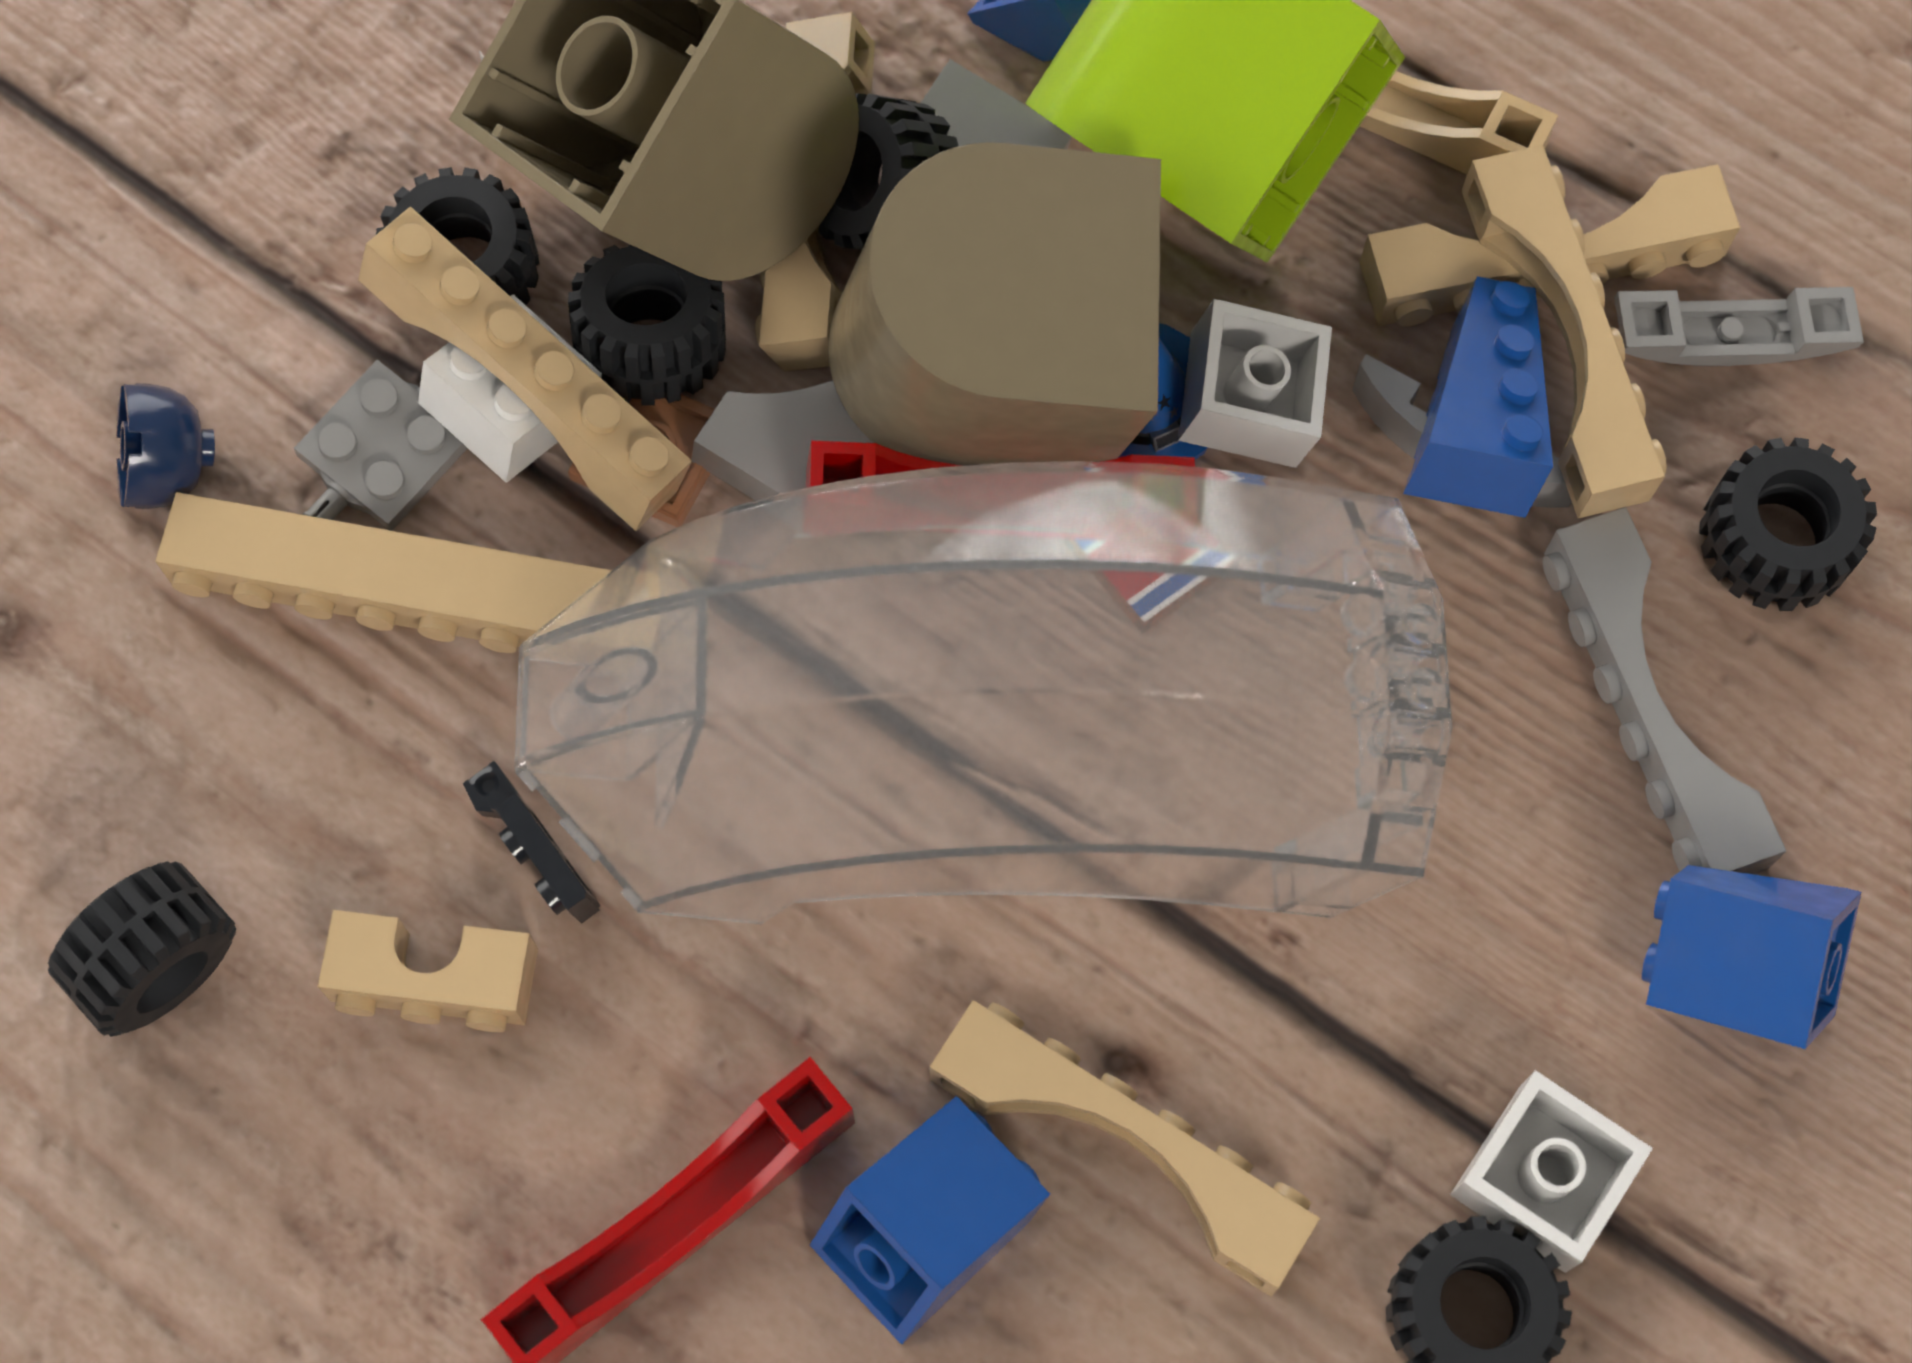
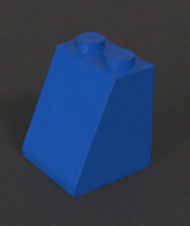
(1751, 952)
(928, 1218)

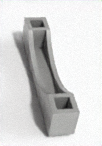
(1708, 812)

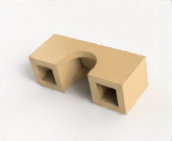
(483, 983)

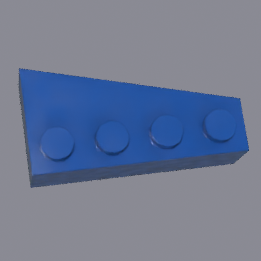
(1489, 411)

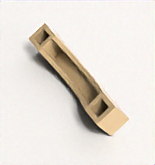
(1456, 122)
(1524, 219)
(1431, 271)
(801, 288)
(448, 295)
(1244, 1221)

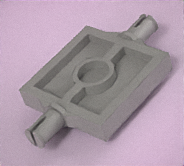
(377, 449)

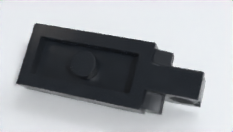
(528, 839)

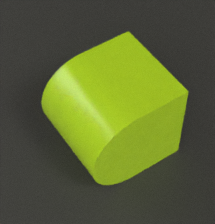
(1229, 95)

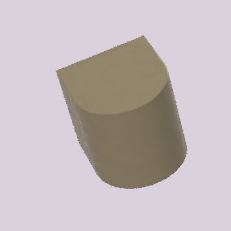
(670, 124)
(1006, 308)

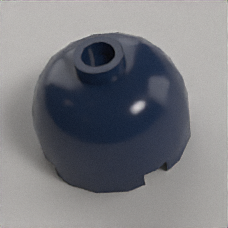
(159, 446)

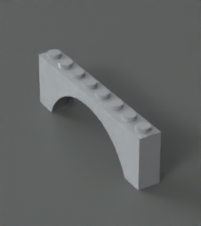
(765, 438)

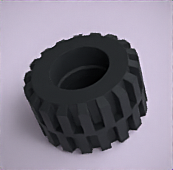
(892, 135)
(481, 210)
(653, 358)
(1813, 487)
(141, 948)
(1503, 1256)

